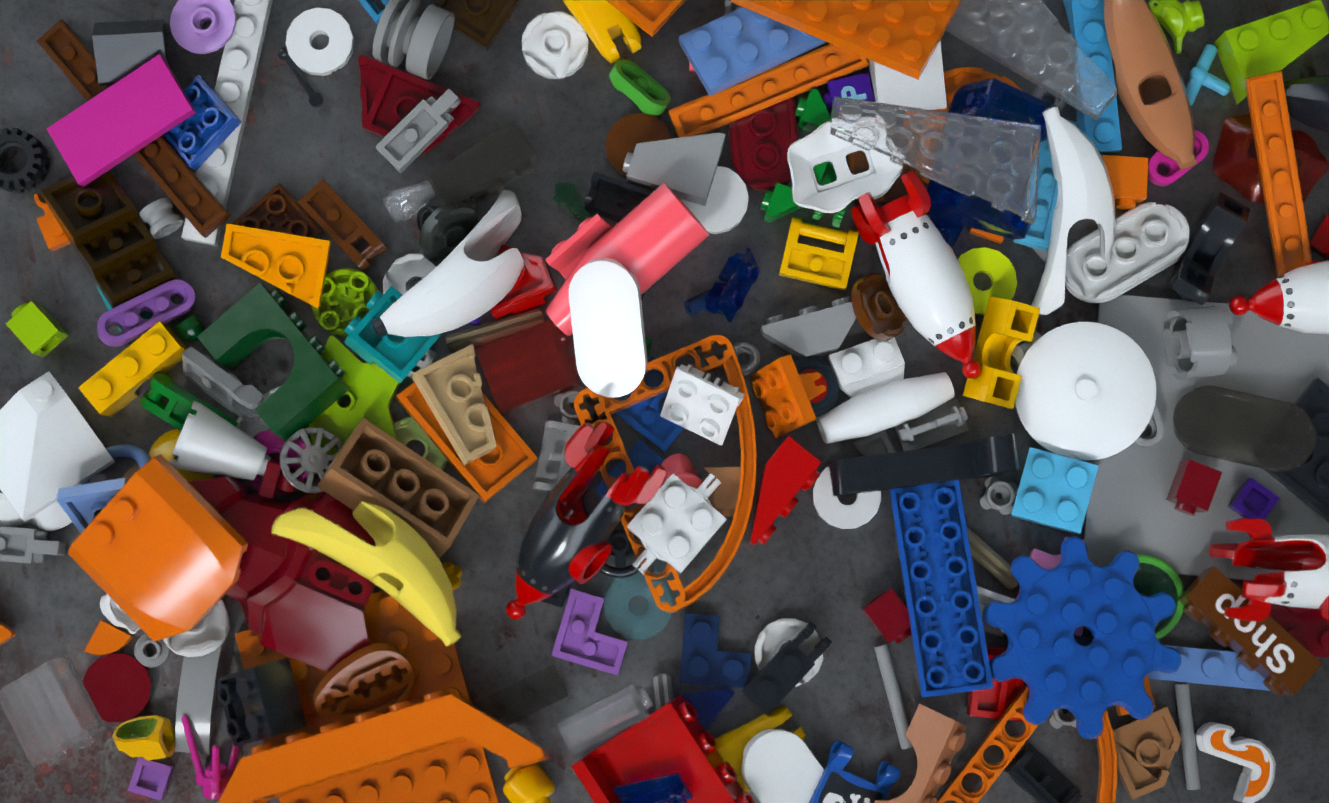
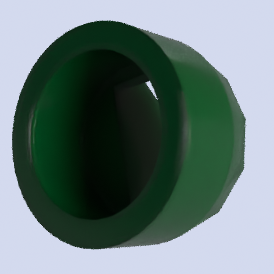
(190, 328)

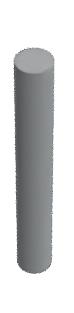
(893, 694)
(1188, 736)

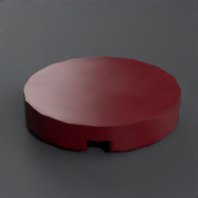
(119, 687)

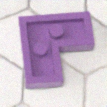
(580, 642)

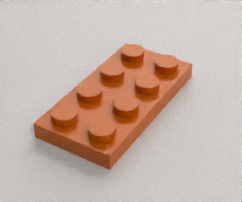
(488, 473)

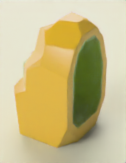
(146, 737)

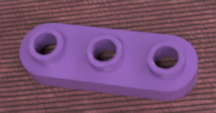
(156, 302)

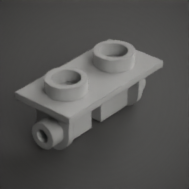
(933, 426)

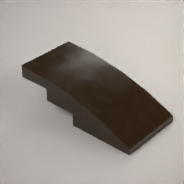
(108, 237)

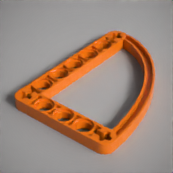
(737, 530)
(1011, 745)

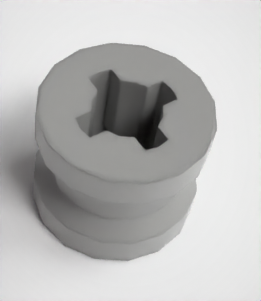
(161, 218)

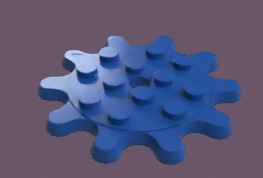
(1043, 643)

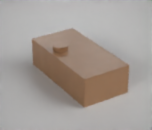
(391, 475)

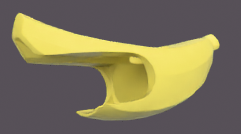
(397, 564)

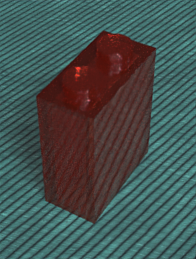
(528, 367)

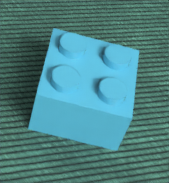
(1054, 491)

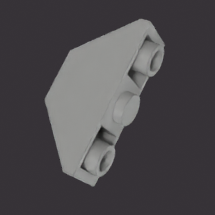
(812, 332)

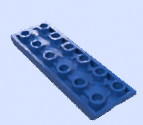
(940, 589)

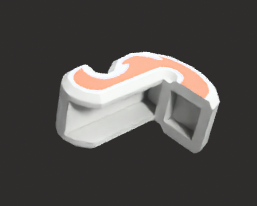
(1252, 754)

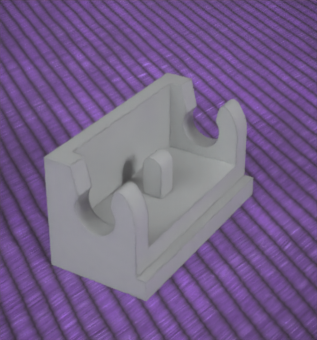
(551, 461)

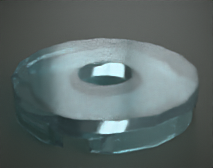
(623, 620)

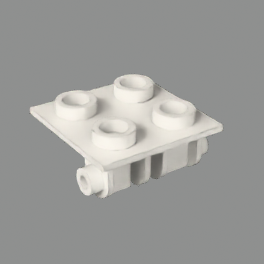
(701, 404)

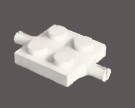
(676, 523)

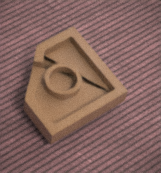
(1146, 751)

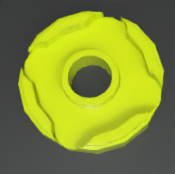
(999, 270)

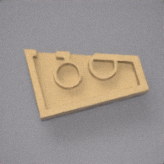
(457, 402)

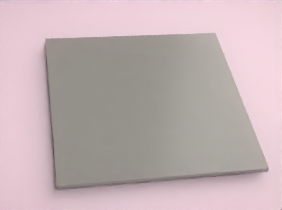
(1132, 486)

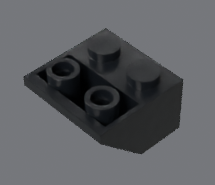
(260, 702)

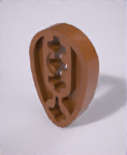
(363, 664)

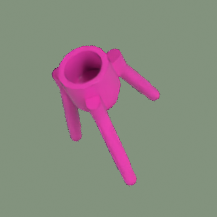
(216, 775)

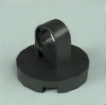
(443, 229)

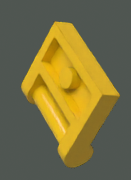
(815, 263)

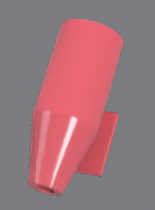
(644, 241)

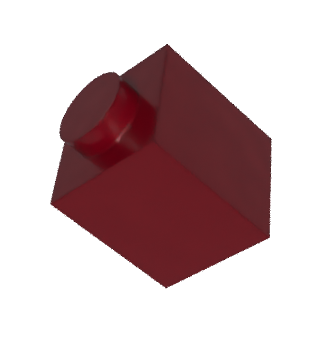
(1193, 487)
(888, 616)

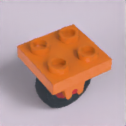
(794, 392)

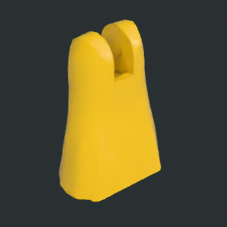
(604, 23)
(732, 743)

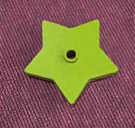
(369, 394)

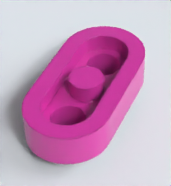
(1173, 171)

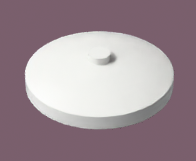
(1085, 391)

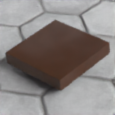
(279, 213)

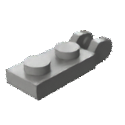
(221, 385)

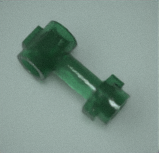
(566, 197)

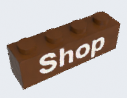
(1259, 644)

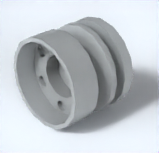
(417, 37)

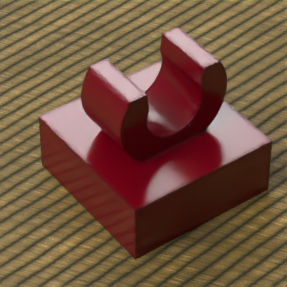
(274, 480)

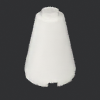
(217, 447)

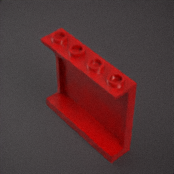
(662, 746)

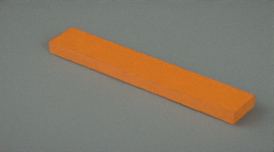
(765, 89)
(1278, 171)

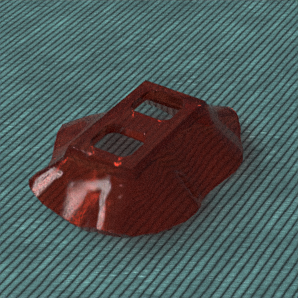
(1243, 173)

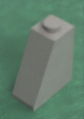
(681, 163)

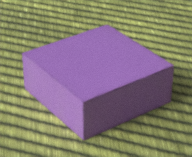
(151, 778)

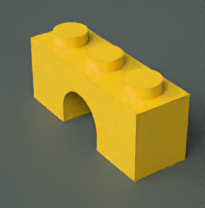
(1002, 328)
(118, 380)

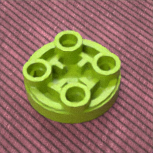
(343, 298)

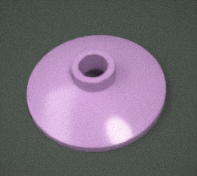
(188, 22)

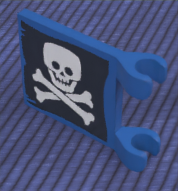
(844, 787)

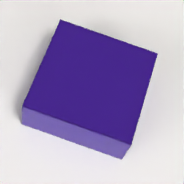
(1253, 500)

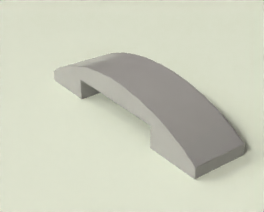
(197, 700)

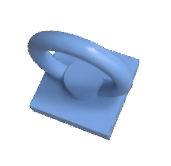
(87, 500)

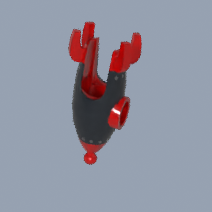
(565, 539)

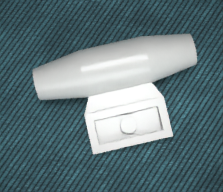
(878, 392)

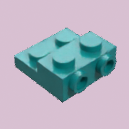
(391, 352)

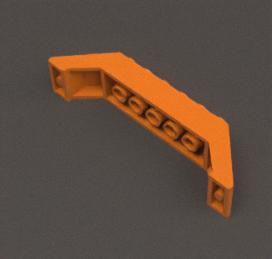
(371, 743)

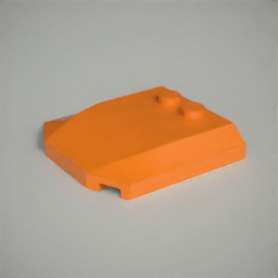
(161, 551)

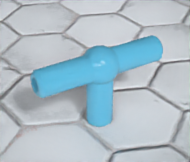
(1200, 76)

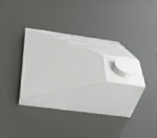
(45, 447)

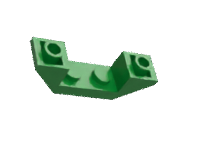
(780, 201)

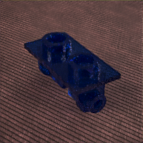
(740, 275)
(657, 790)

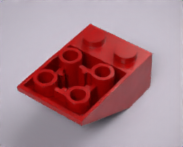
(780, 481)

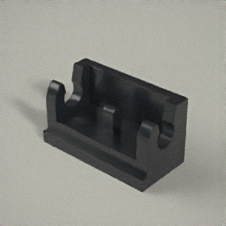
(613, 197)
(1040, 778)

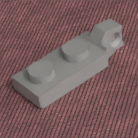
(418, 130)
(27, 545)

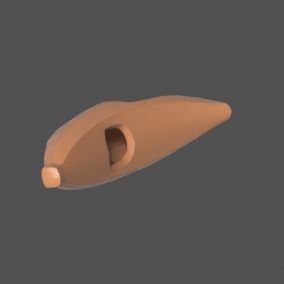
(1150, 79)

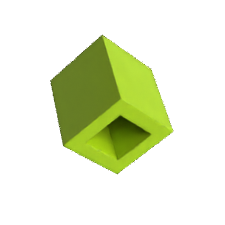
(36, 328)

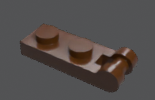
(341, 224)

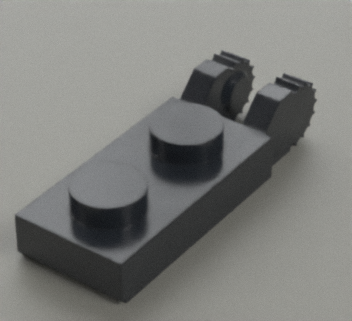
(784, 671)

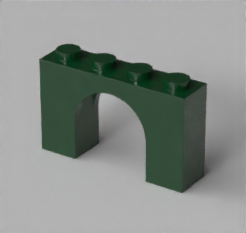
(313, 380)

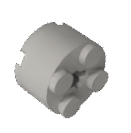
(1199, 342)

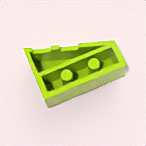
(1270, 43)

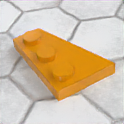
(281, 259)

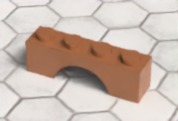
(935, 743)

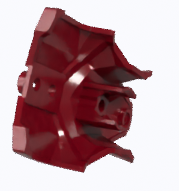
(278, 580)

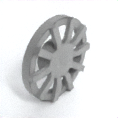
(310, 460)

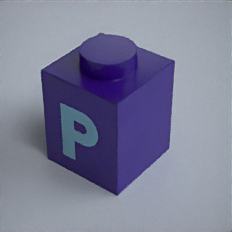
(851, 87)

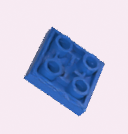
(205, 130)

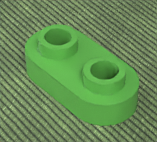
(639, 87)

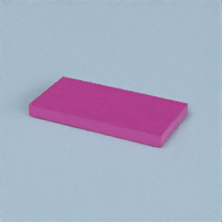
(121, 120)

